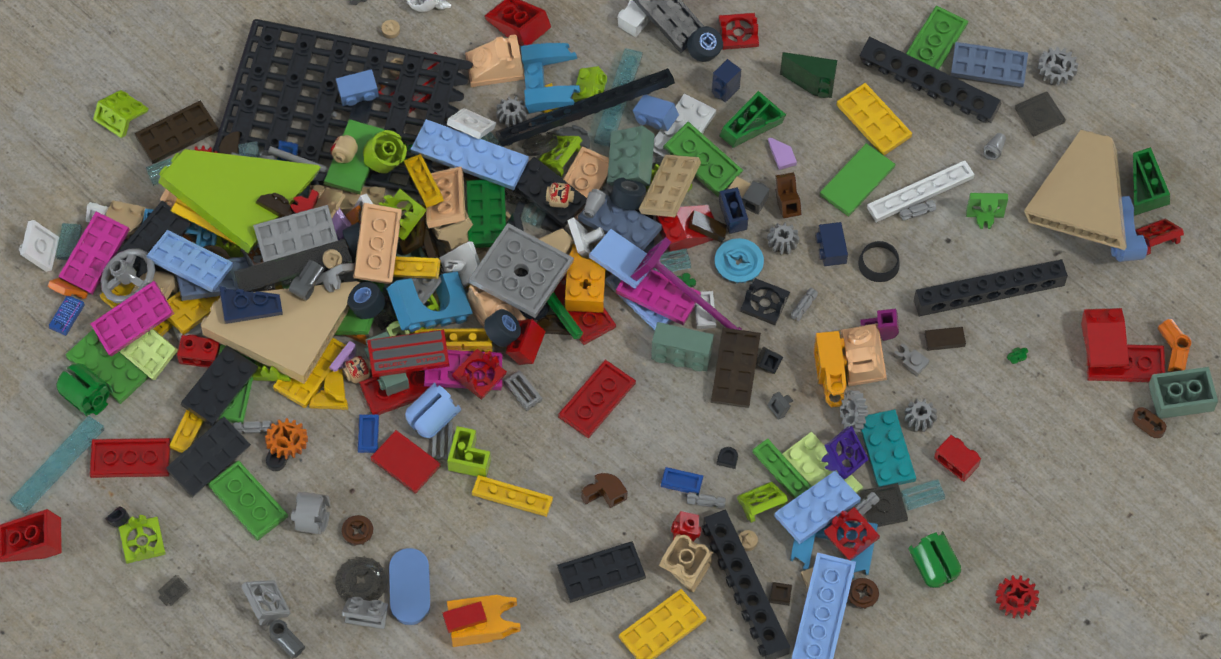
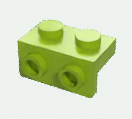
(591, 82)

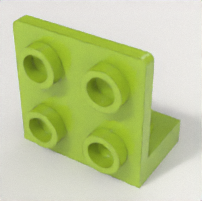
(117, 112)

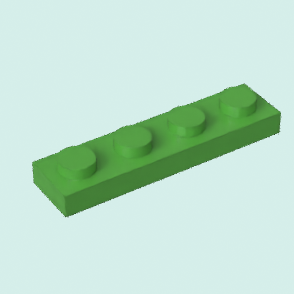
(781, 468)

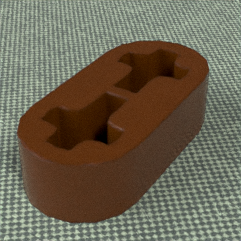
(1149, 422)

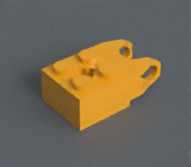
(584, 284)
(830, 365)
(493, 629)

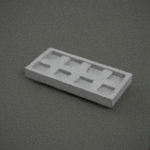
(295, 233)

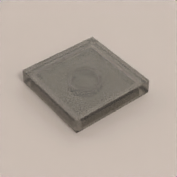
(1040, 114)
(889, 508)

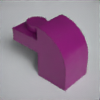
(887, 323)

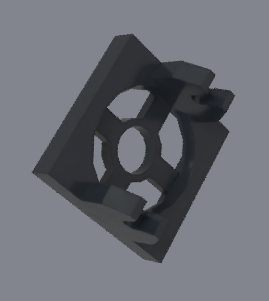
(757, 285)

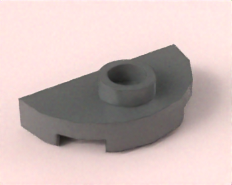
(575, 131)

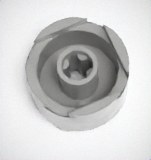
(311, 512)

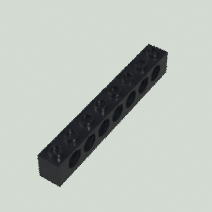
(874, 47)
(990, 287)
(722, 523)

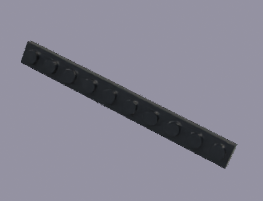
(585, 107)

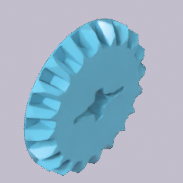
(734, 249)

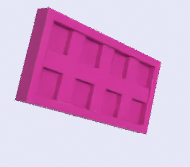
(93, 252)
(660, 296)
(132, 318)
(444, 377)

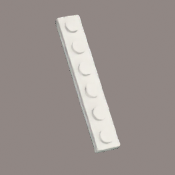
(920, 191)

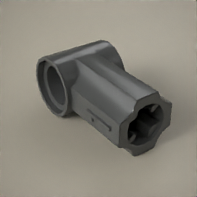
(304, 284)
(287, 639)

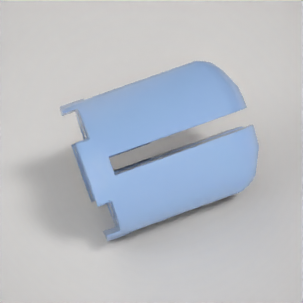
(431, 411)

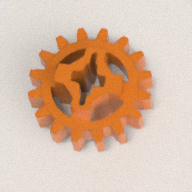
(287, 437)

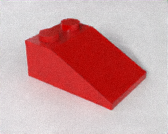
(519, 19)
(678, 230)
(1105, 337)
(31, 537)

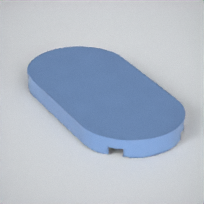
(409, 586)

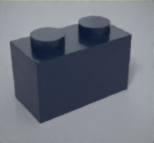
(726, 80)
(733, 210)
(832, 244)

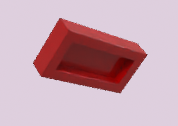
(464, 617)

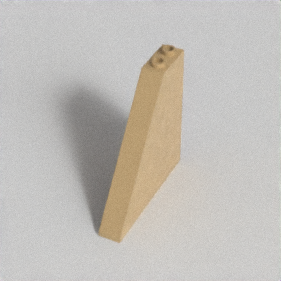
(1083, 193)
(285, 341)

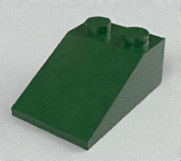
(810, 73)

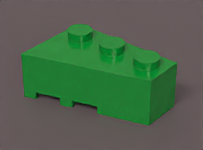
(752, 120)
(1148, 183)

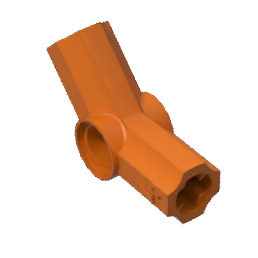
(1174, 337)

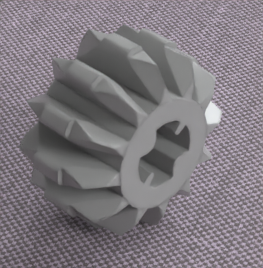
(511, 111)
(783, 238)
(924, 421)

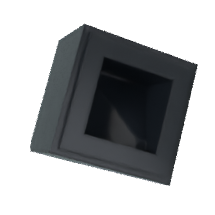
(769, 360)

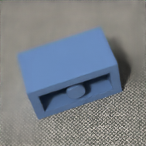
(357, 88)
(655, 112)

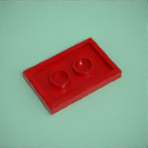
(405, 461)

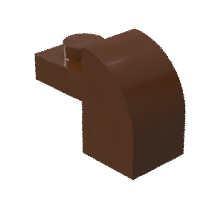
(787, 195)
(607, 486)

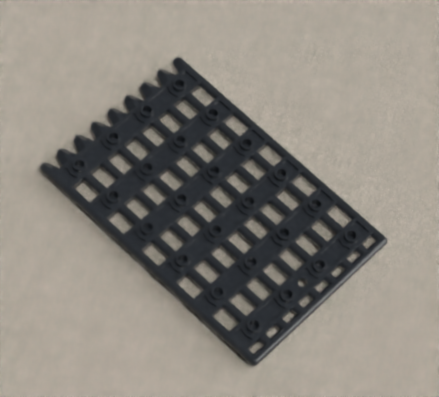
(326, 102)

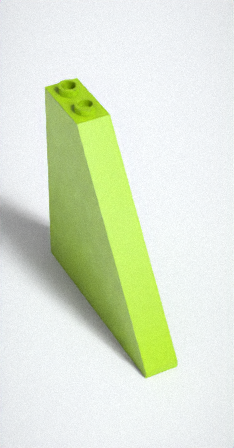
(227, 188)

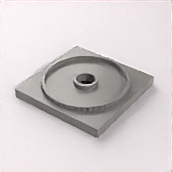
(521, 250)

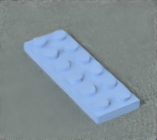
(472, 154)
(824, 608)

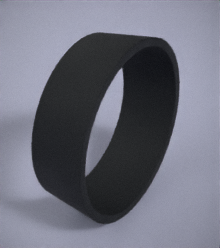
(874, 276)

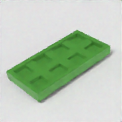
(115, 370)

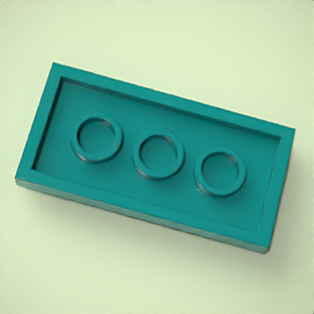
(887, 449)

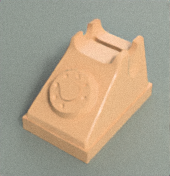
(496, 62)
(485, 304)
(863, 355)

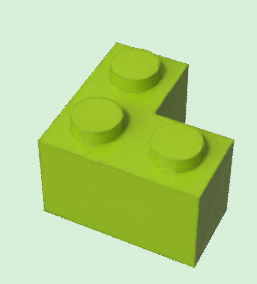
(465, 457)

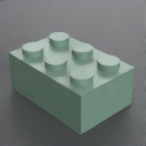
(631, 155)
(682, 347)
(1183, 392)

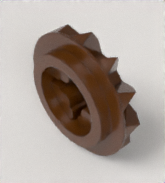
(357, 522)
(859, 585)

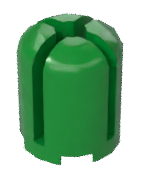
(84, 389)
(936, 560)

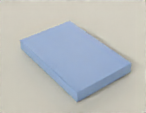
(618, 257)

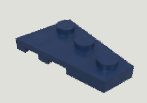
(245, 306)

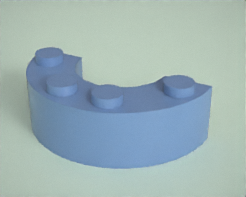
(1136, 245)

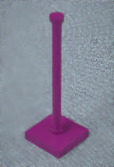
(652, 260)

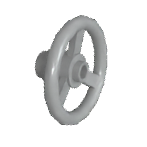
(125, 273)

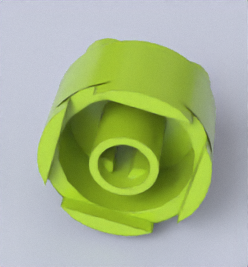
(384, 151)

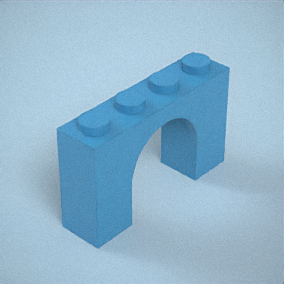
(414, 315)

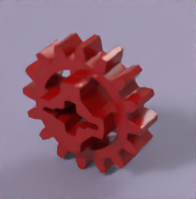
(1023, 591)

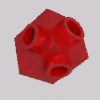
(687, 525)

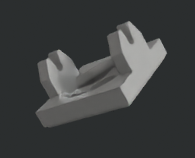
(336, 275)
(270, 589)

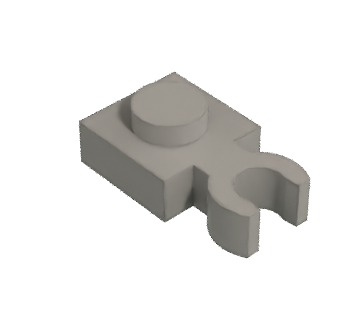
(913, 361)

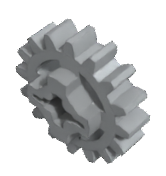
(1058, 65)
(853, 410)

